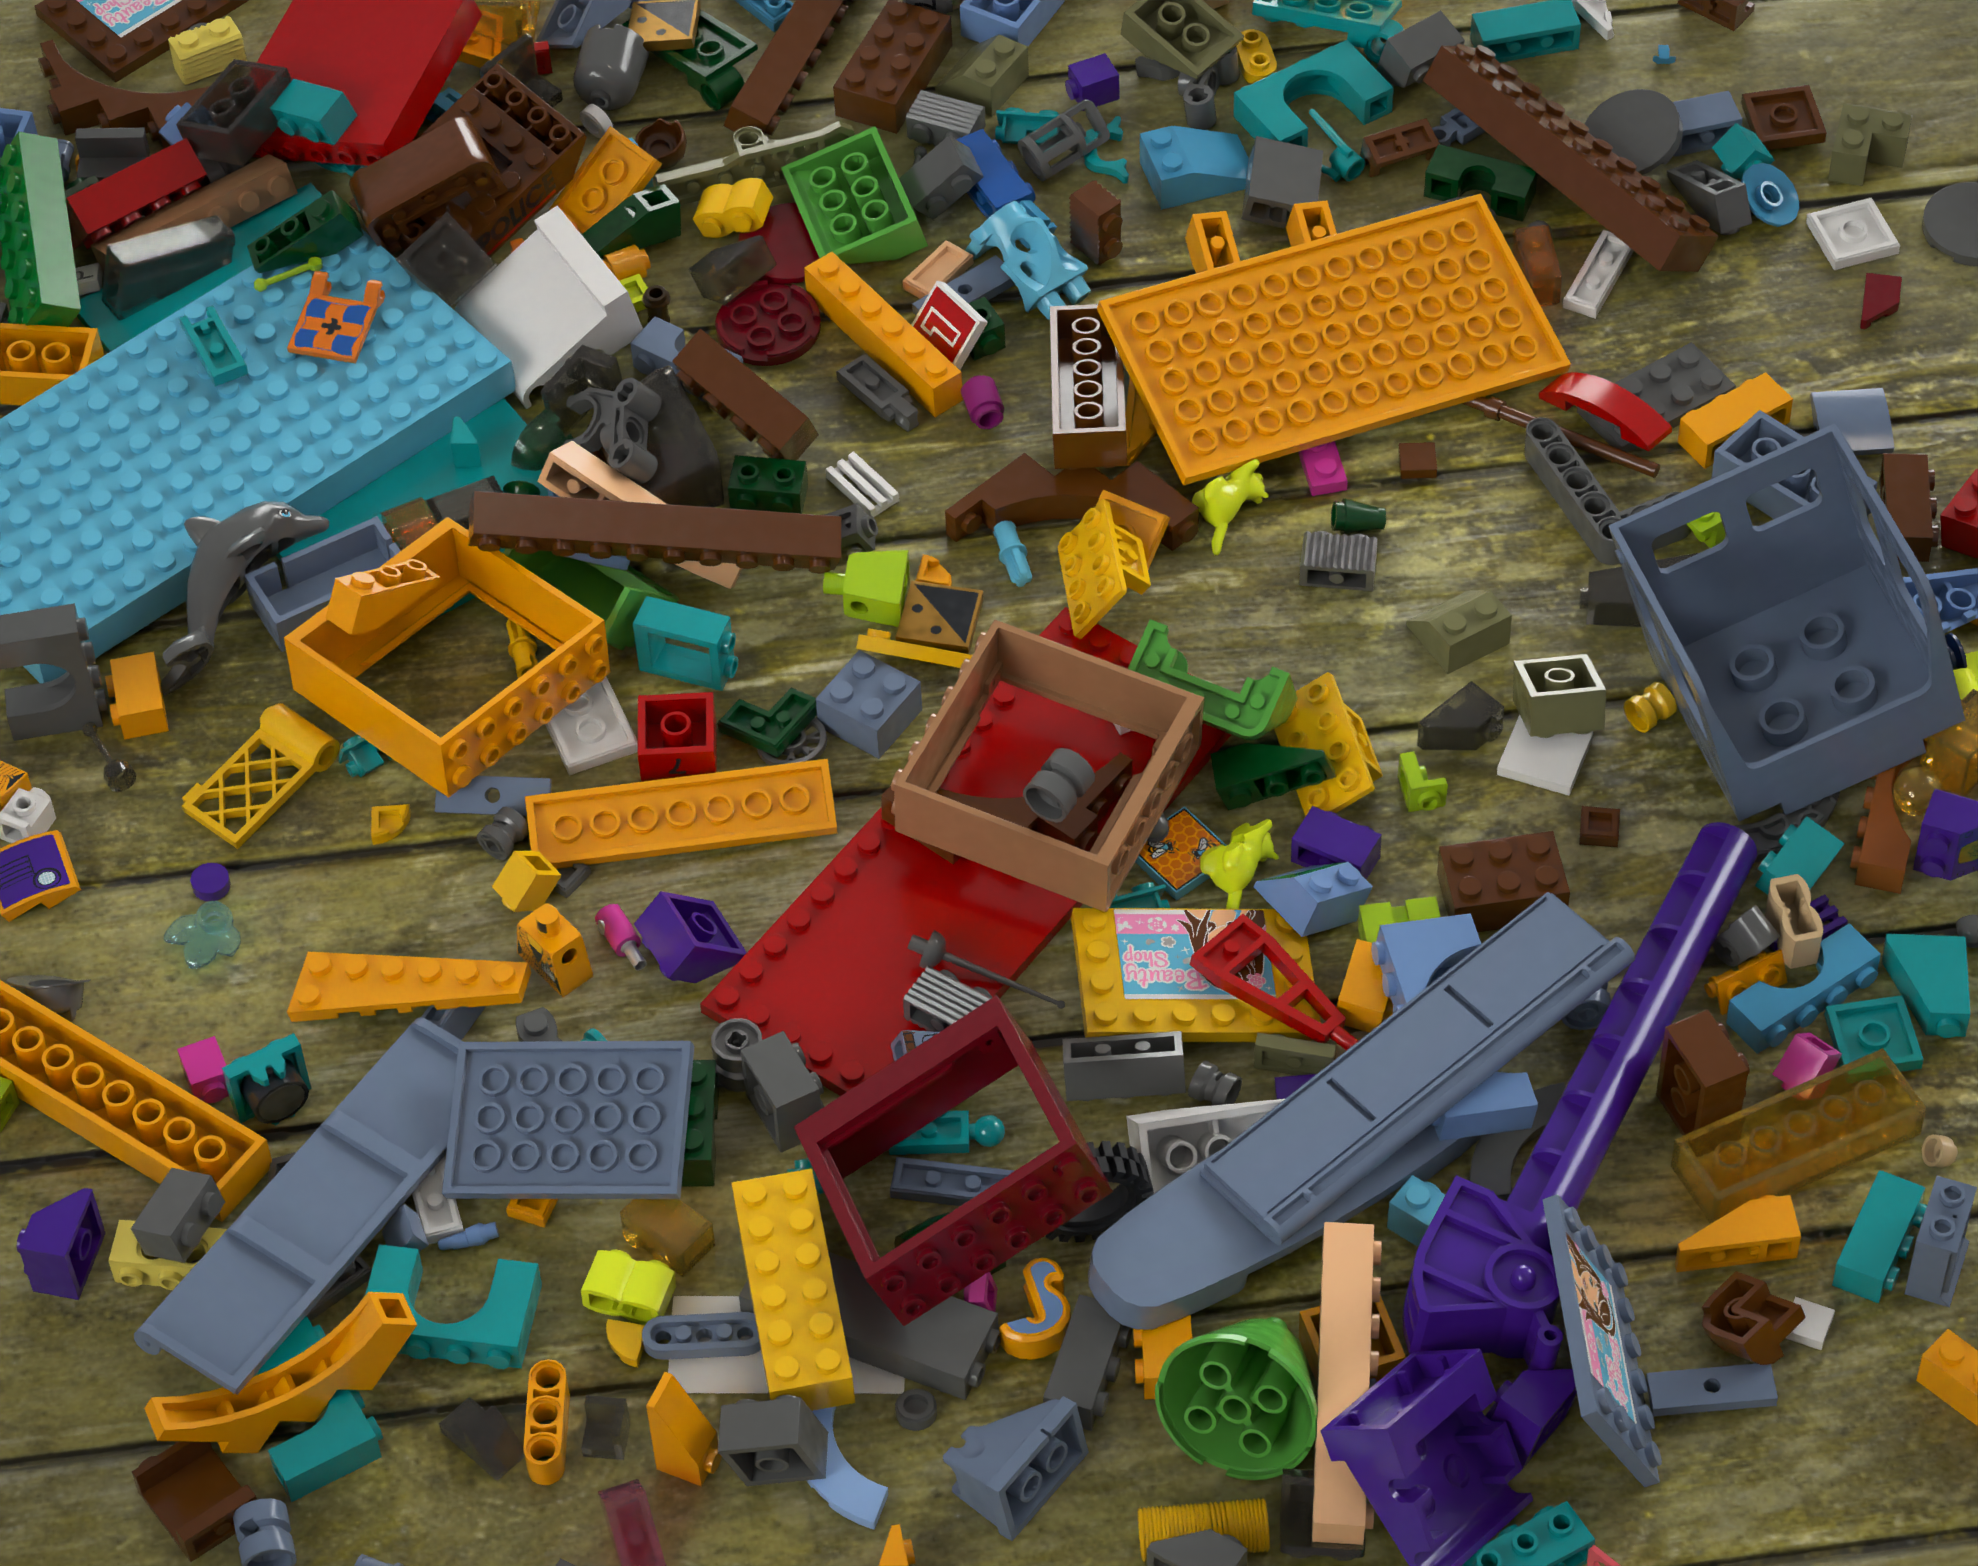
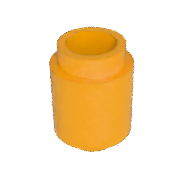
(628, 262)

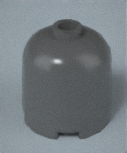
(610, 66)

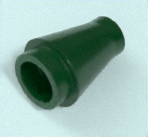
(1354, 517)

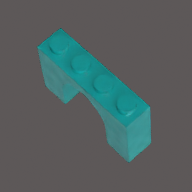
(1334, 72)
(491, 1336)
(335, 1444)

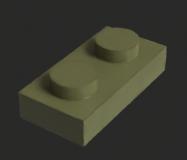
(1291, 1055)

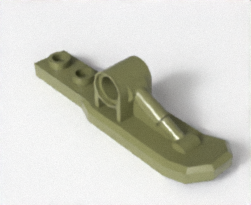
(753, 158)

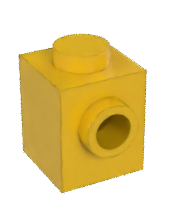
(526, 881)

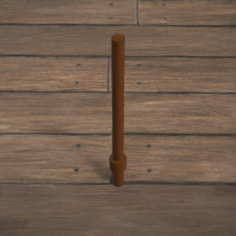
(1498, 409)

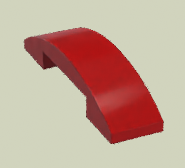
(1611, 402)

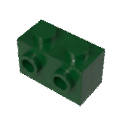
(768, 484)

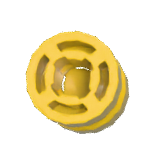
(1652, 705)

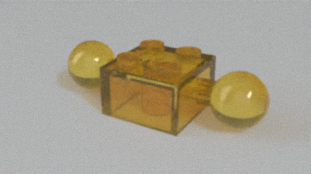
(1947, 764)

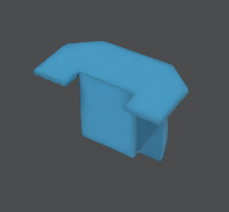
(1663, 58)

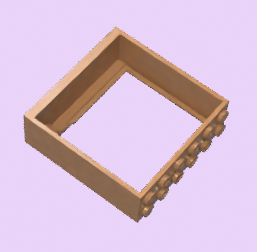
(1078, 682)

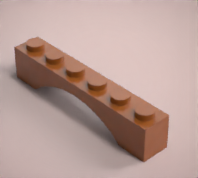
(1885, 844)

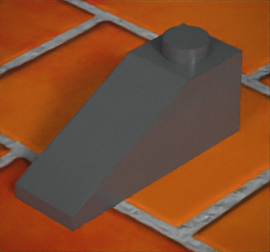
(1713, 196)

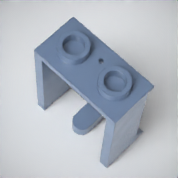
(1941, 1242)

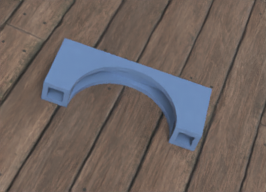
(1412, 959)

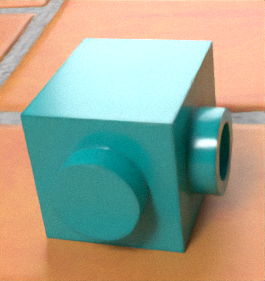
(1740, 150)

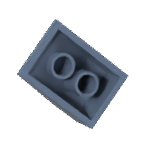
(572, 18)

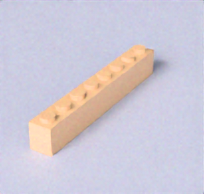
(1344, 1372)

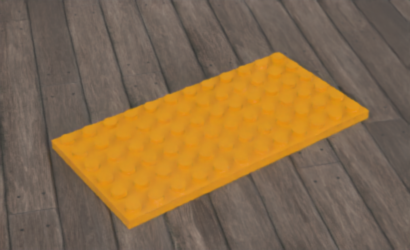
(1332, 338)

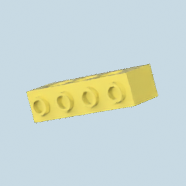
(135, 1268)

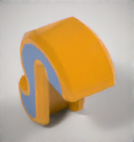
(1044, 1333)

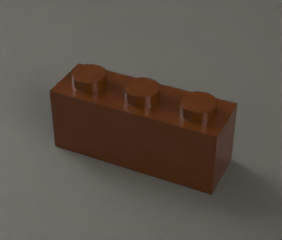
(1906, 494)

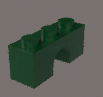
(1459, 171)
(700, 1135)

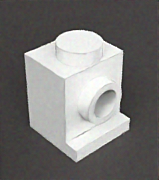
(26, 815)

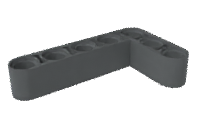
(1580, 493)

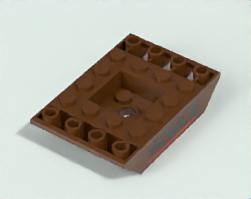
(530, 147)

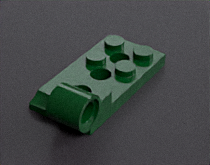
(713, 72)

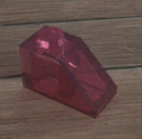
(631, 1525)

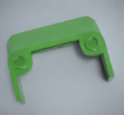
(603, 590)

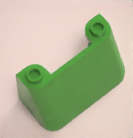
(1247, 715)

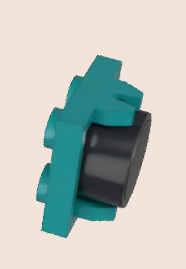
(269, 1082)

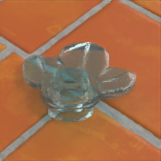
(201, 937)

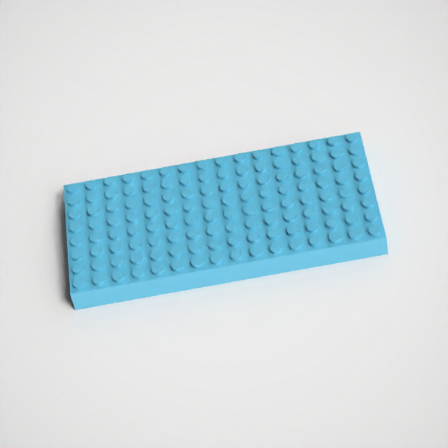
(144, 439)

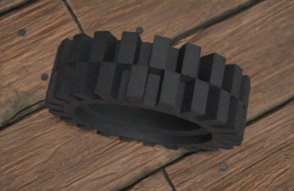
(1134, 1187)

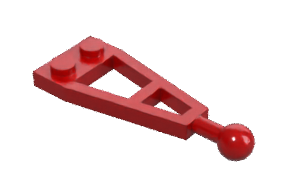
(1241, 944)

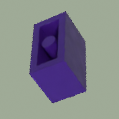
(1331, 839)

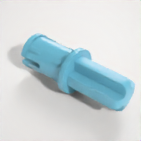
(1012, 553)

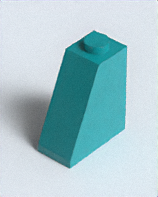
(1932, 979)

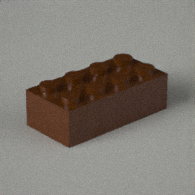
(892, 65)
(741, 394)

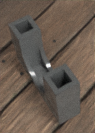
(57, 639)

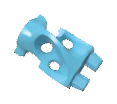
(1039, 272)

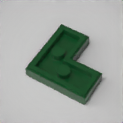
(772, 729)

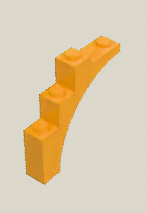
(296, 1390)

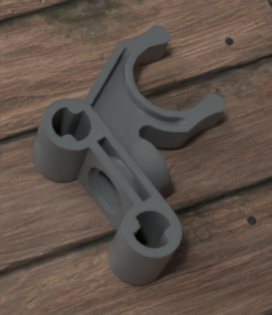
(1196, 93)
(620, 426)

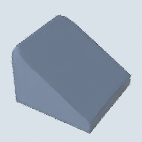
(405, 1230)

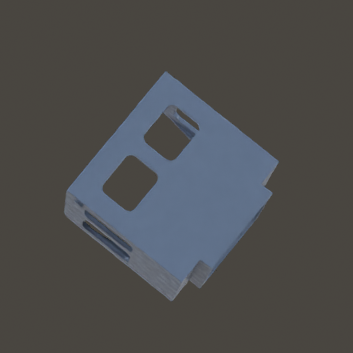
(1793, 633)

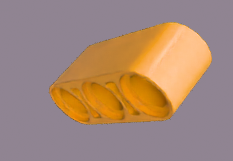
(550, 1438)

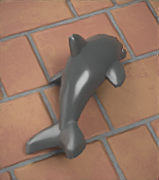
(218, 570)

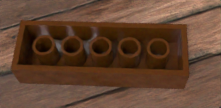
(1086, 391)

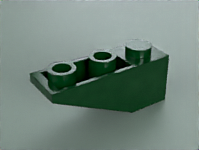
(640, 220)
(312, 232)
(1266, 771)

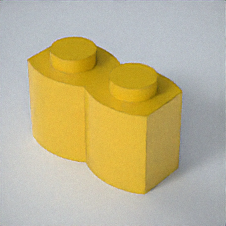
(733, 208)

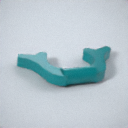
(1112, 168)

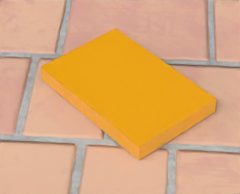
(606, 179)

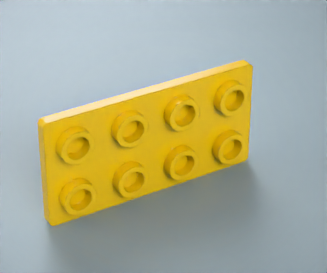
(1099, 567)
(1329, 725)

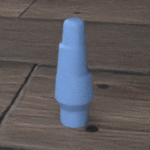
(472, 1236)

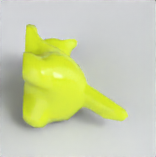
(1224, 497)
(1235, 864)

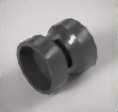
(503, 833)
(1213, 1085)

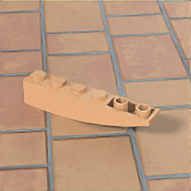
(579, 474)

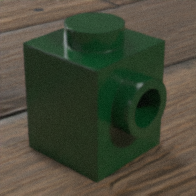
(993, 335)

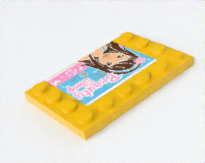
(1141, 978)

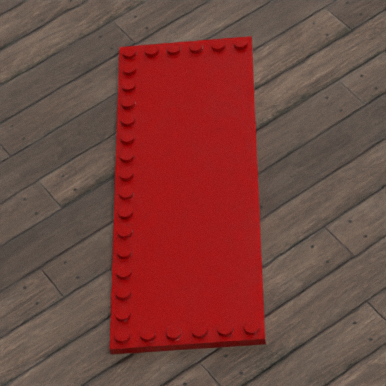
(839, 953)

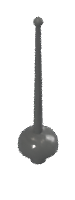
(935, 951)

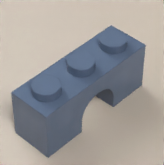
(658, 346)

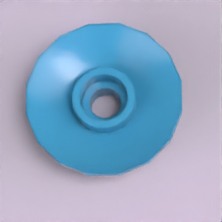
(1771, 194)

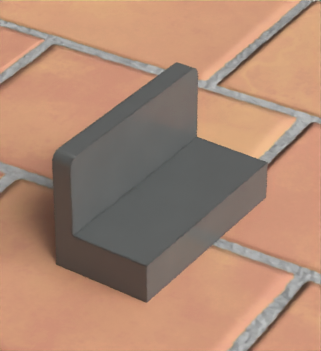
(109, 150)

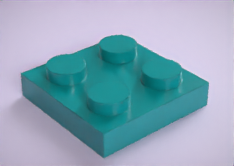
(1873, 1025)

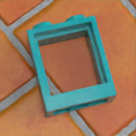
(690, 625)

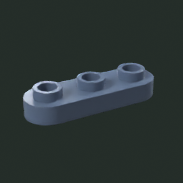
(687, 1330)

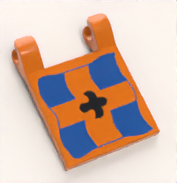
(334, 325)

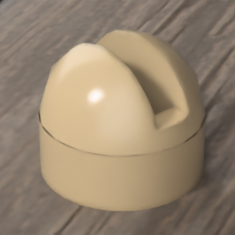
(1939, 1151)

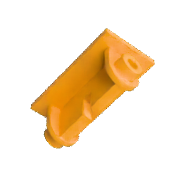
(1764, 967)

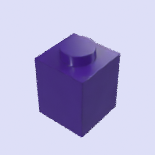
(1093, 80)

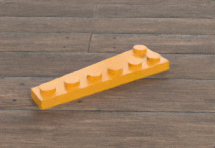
(379, 982)

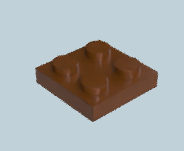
(1784, 117)

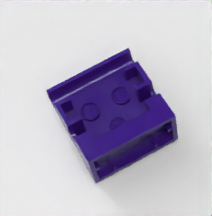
(1432, 1456)

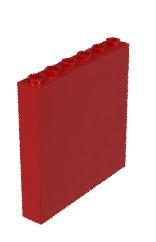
(381, 56)

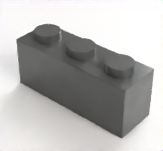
(1124, 1066)
(1088, 1360)

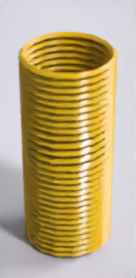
(1241, 1519)

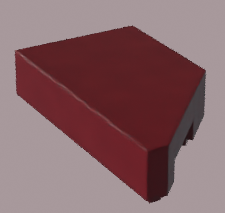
(1880, 297)

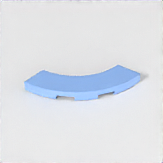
(844, 1487)

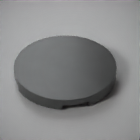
(1639, 127)
(1952, 222)

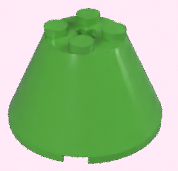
(1240, 1399)

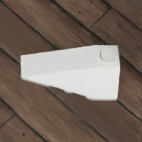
(1186, 1136)

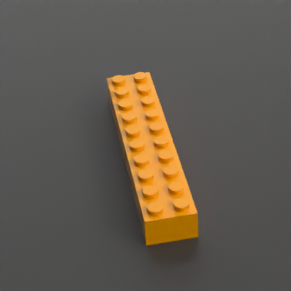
(123, 1102)

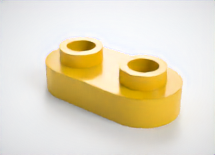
(1255, 56)

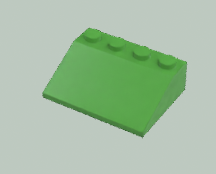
(855, 201)

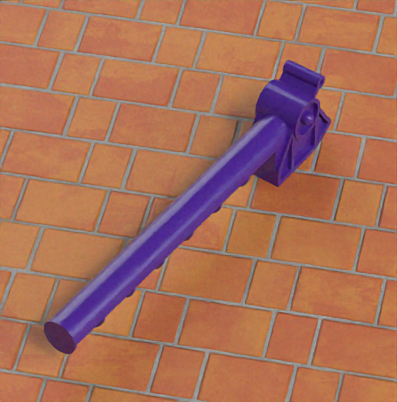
(1488, 1262)

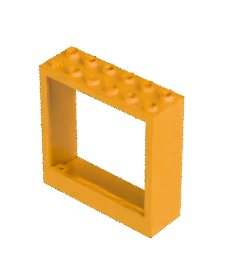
(328, 660)

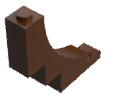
(1030, 493)

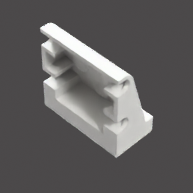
(549, 303)

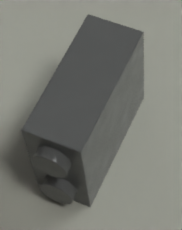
(1279, 178)

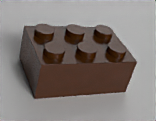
(1500, 877)
(1700, 1073)

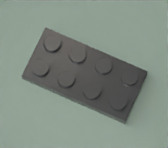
(1671, 387)

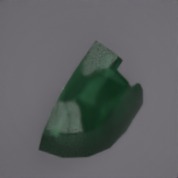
(538, 441)

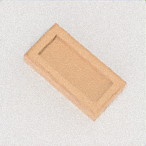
(942, 265)

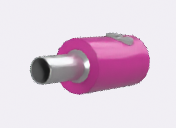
(620, 934)

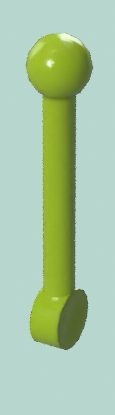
(313, 264)

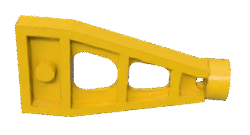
(880, 642)

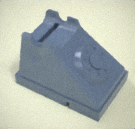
(1018, 1462)

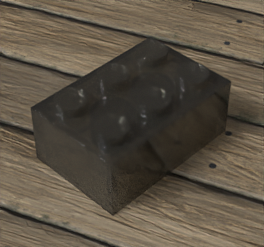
(235, 112)

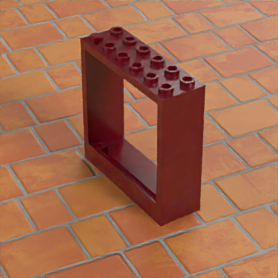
(993, 1222)

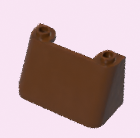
(422, 179)

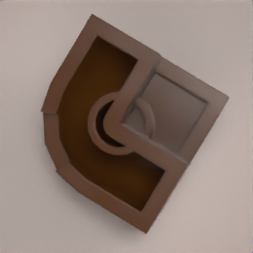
(1749, 1320)

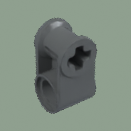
(1745, 937)

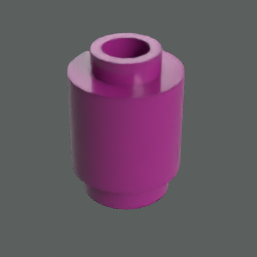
(983, 401)

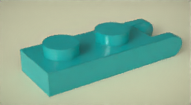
(215, 347)

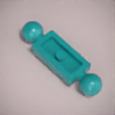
(951, 1135)

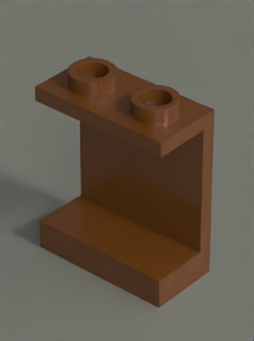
(192, 1495)

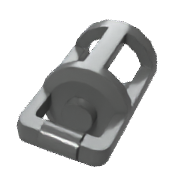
(1069, 136)

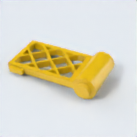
(286, 735)

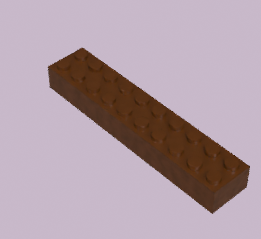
(1571, 158)

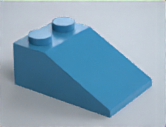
(1192, 164)

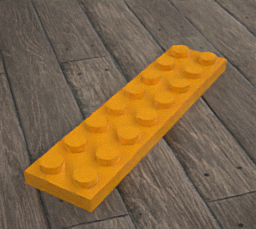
(682, 814)

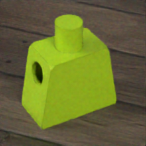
(872, 586)

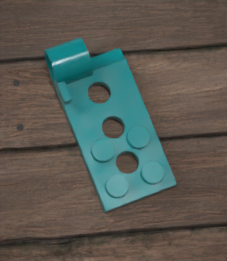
(1361, 19)

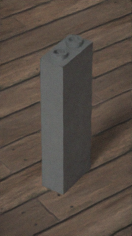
(937, 1349)

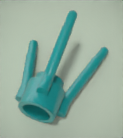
(1343, 159)

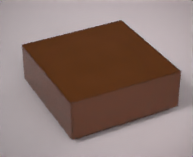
(1417, 460)
(1599, 826)

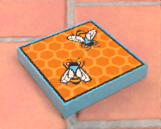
(1178, 856)

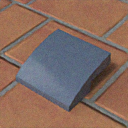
(1860, 417)

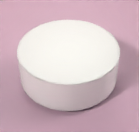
(595, 120)

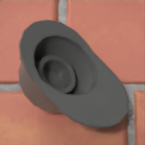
(55, 993)

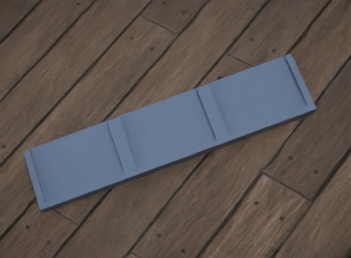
(1414, 1067)
(313, 1215)

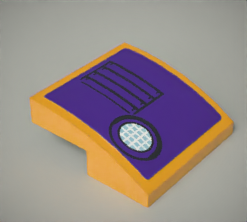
(35, 873)

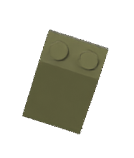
(1180, 33)

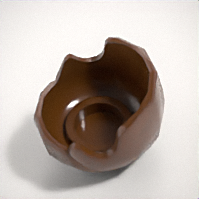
(663, 141)

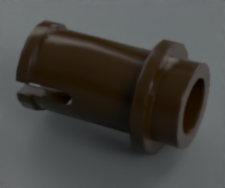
(656, 301)

